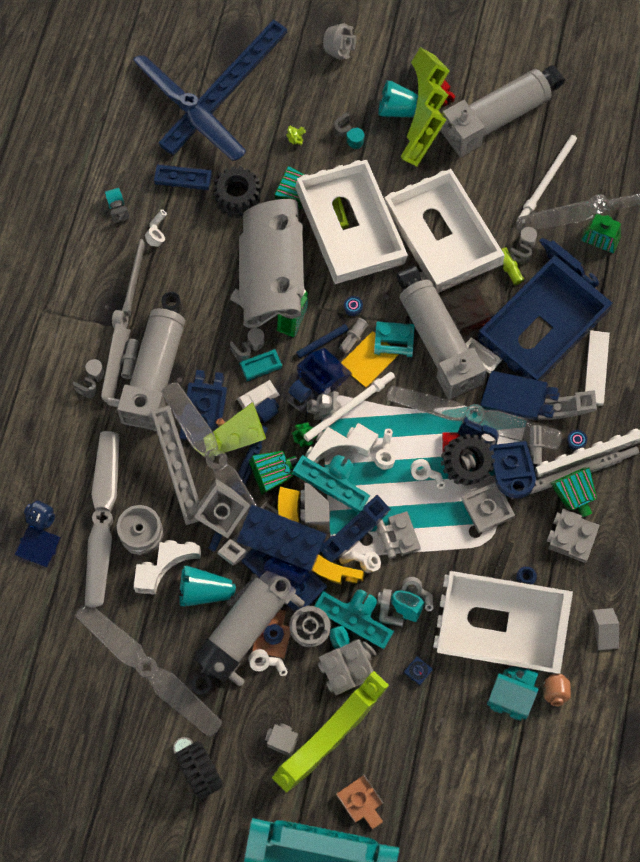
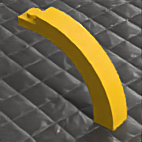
(289, 508)

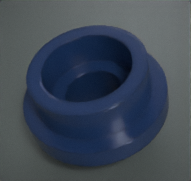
(529, 571)
(273, 640)

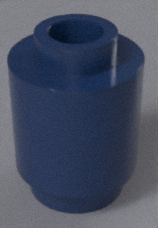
(267, 409)

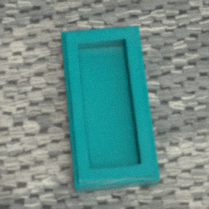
(260, 365)

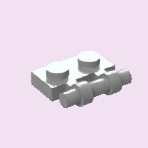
(403, 532)

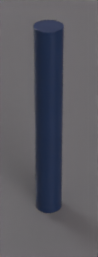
(321, 341)

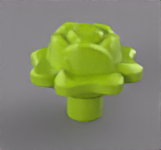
(295, 135)

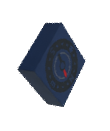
(418, 671)

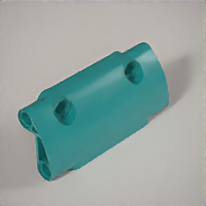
(303, 843)

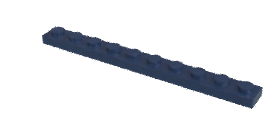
(226, 84)

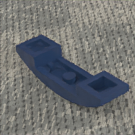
(355, 530)

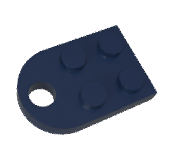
(513, 467)

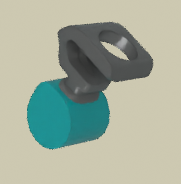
(354, 136)
(116, 201)

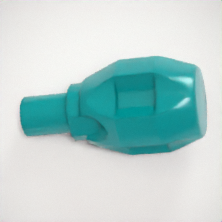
(339, 637)

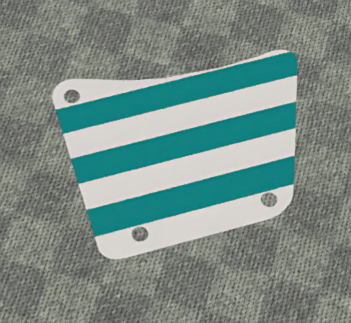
(435, 513)

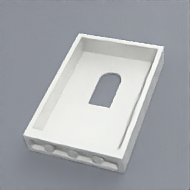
(356, 250)
(457, 257)
(534, 624)

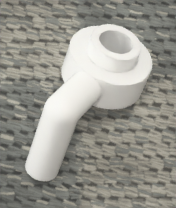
(154, 236)
(385, 453)
(426, 472)
(365, 560)
(262, 663)

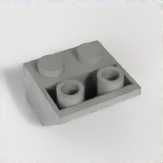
(316, 509)

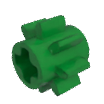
(298, 434)

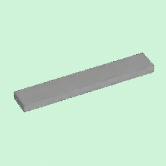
(176, 462)

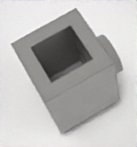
(282, 739)

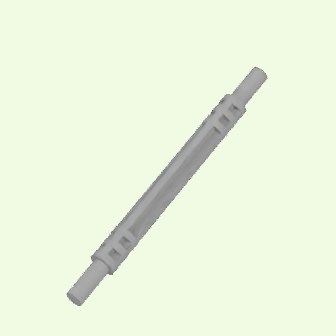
(594, 465)

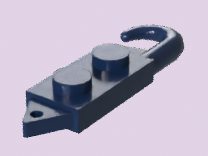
(553, 249)

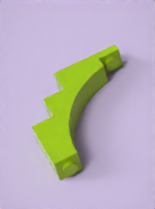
(431, 96)
(331, 734)

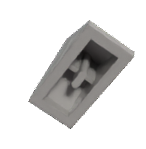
(606, 629)

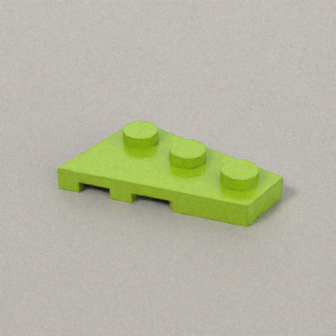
(240, 430)

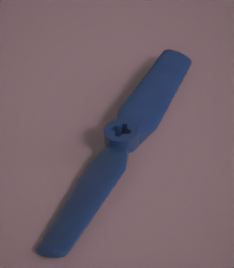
(198, 116)

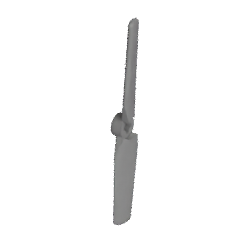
(120, 333)
(104, 496)

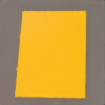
(364, 363)

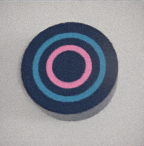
(353, 306)
(577, 439)

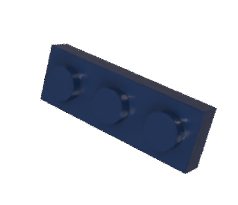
(183, 177)

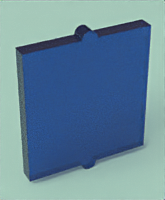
(37, 546)

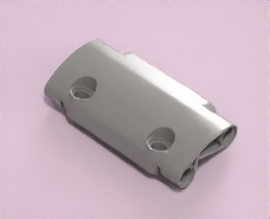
(271, 262)

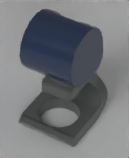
(301, 394)

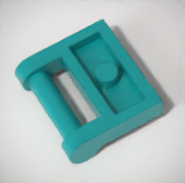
(394, 333)

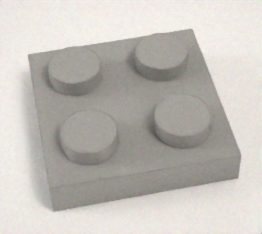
(487, 507)

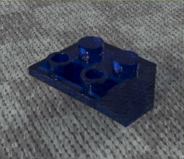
(322, 371)

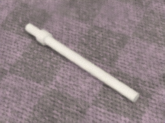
(530, 204)
(376, 386)

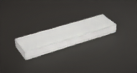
(597, 364)

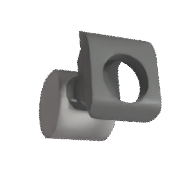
(527, 242)
(254, 342)
(95, 373)

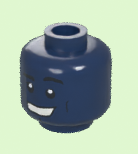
(39, 515)

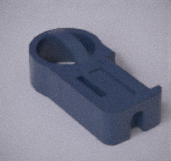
(472, 428)

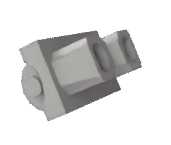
(324, 405)

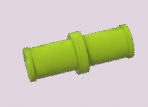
(511, 268)

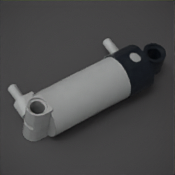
(240, 629)

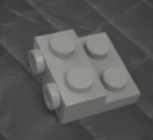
(572, 535)
(345, 667)

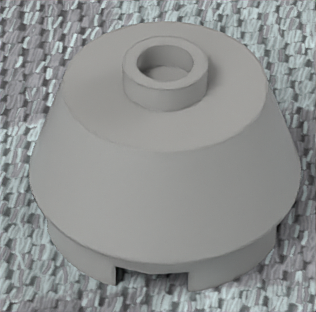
(339, 41)
(309, 626)

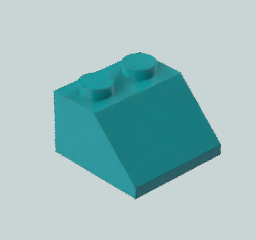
(512, 697)

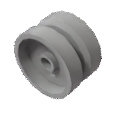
(151, 531)

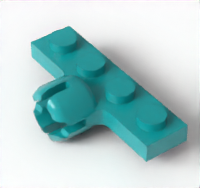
(332, 481)
(356, 616)

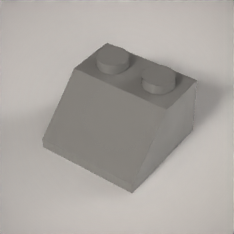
(221, 508)

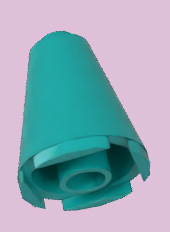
(397, 101)
(203, 587)

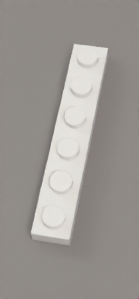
(584, 455)

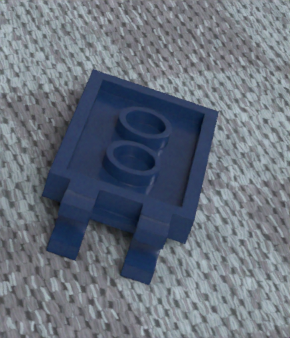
(518, 396)
(207, 399)

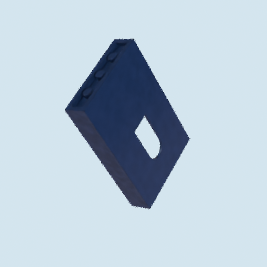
(560, 300)

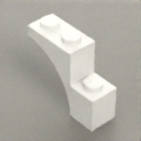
(329, 441)
(169, 554)

